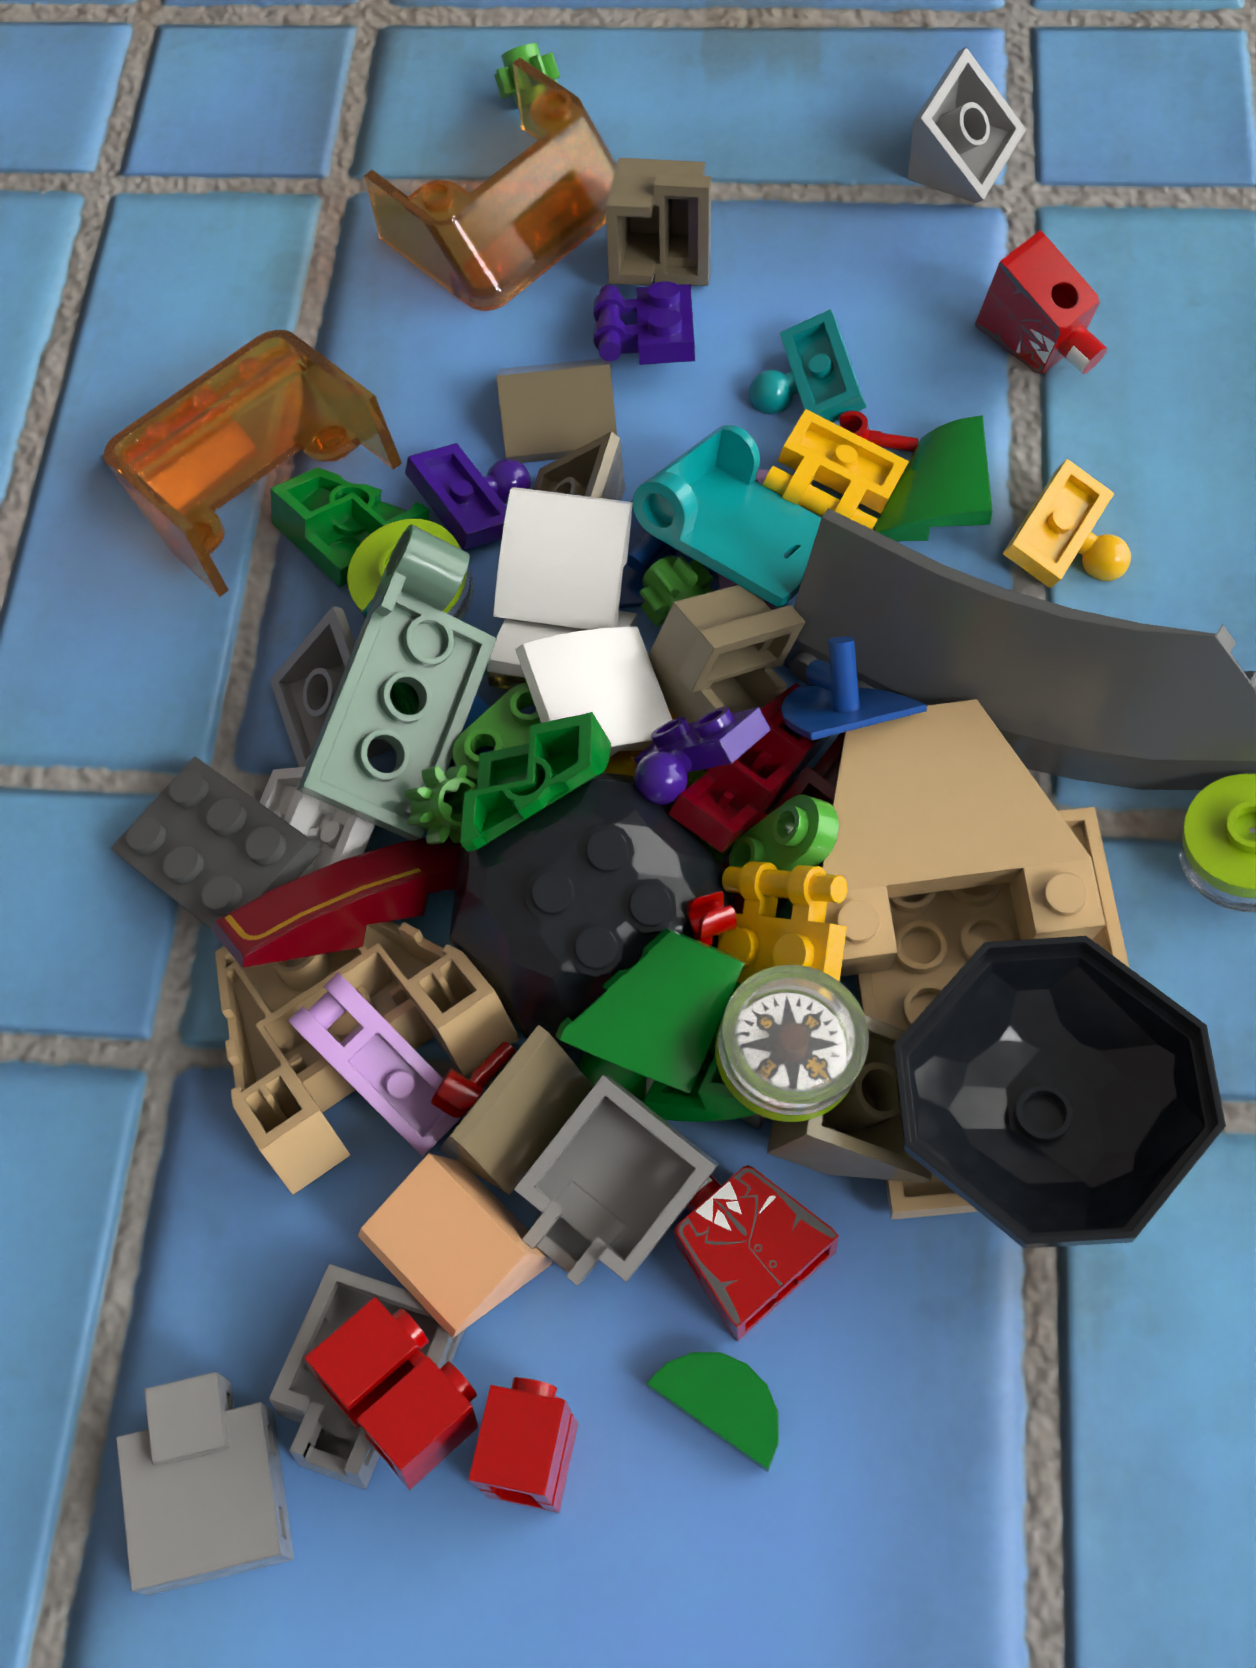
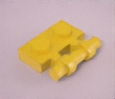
(839, 461)
(771, 941)

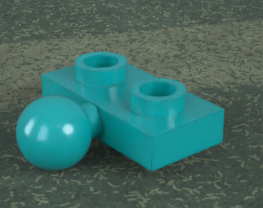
(819, 372)

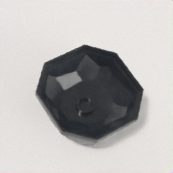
(577, 898)
(1057, 1091)

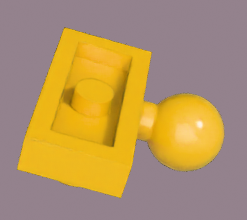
(1062, 527)

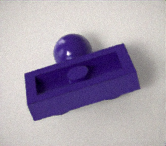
(461, 497)
(694, 746)

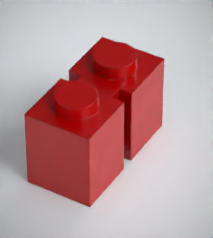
(395, 1391)
(524, 1445)

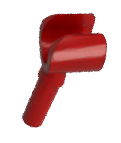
(858, 424)
(710, 917)
(459, 1093)

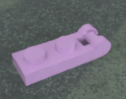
(377, 1064)

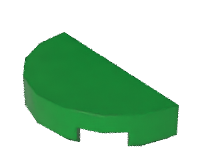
(723, 1399)

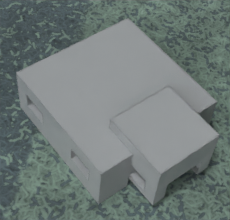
(611, 1184)
(326, 1437)
(201, 1487)

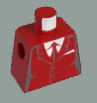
(1041, 308)
(750, 1246)

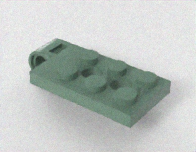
(411, 643)

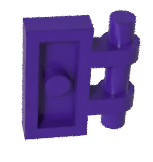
(653, 325)

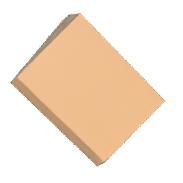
(451, 1243)

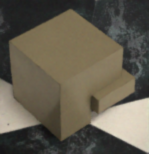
(659, 222)
(722, 652)

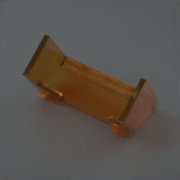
(518, 220)
(233, 431)

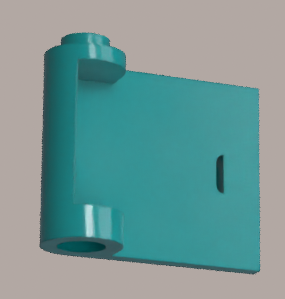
(726, 519)

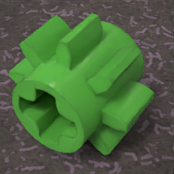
(531, 54)
(672, 581)
(440, 803)

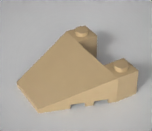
(944, 809)
(289, 1084)

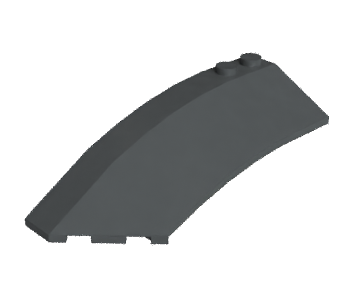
(1059, 682)

